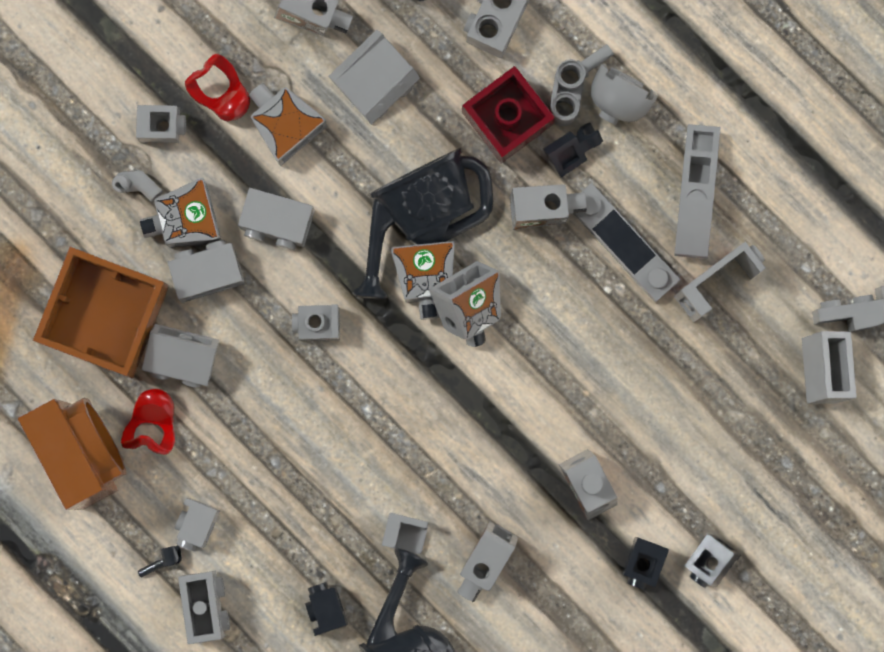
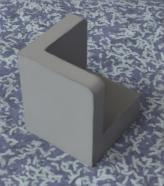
(405, 533)

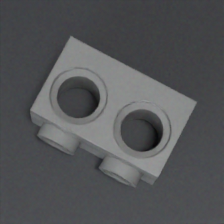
(503, 20)

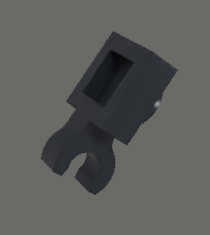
(569, 150)

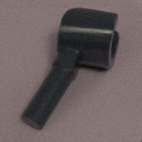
(170, 556)

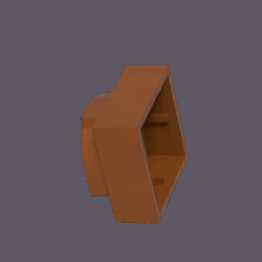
(101, 312)
(74, 451)

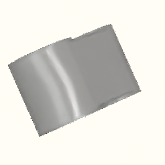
(573, 92)

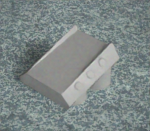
(374, 77)

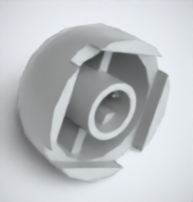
(620, 96)

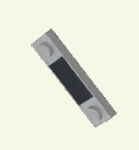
(626, 245)

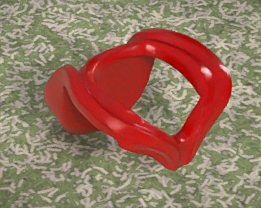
(232, 103)
(156, 408)

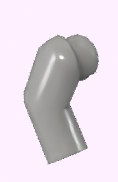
(136, 181)

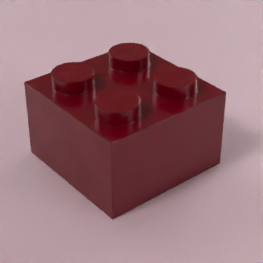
(508, 114)

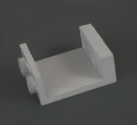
(692, 300)

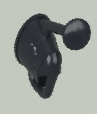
(423, 208)
(419, 638)

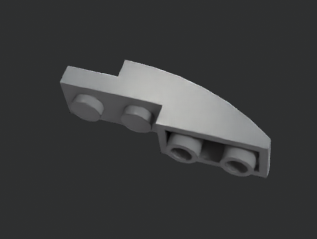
(697, 191)
(860, 315)

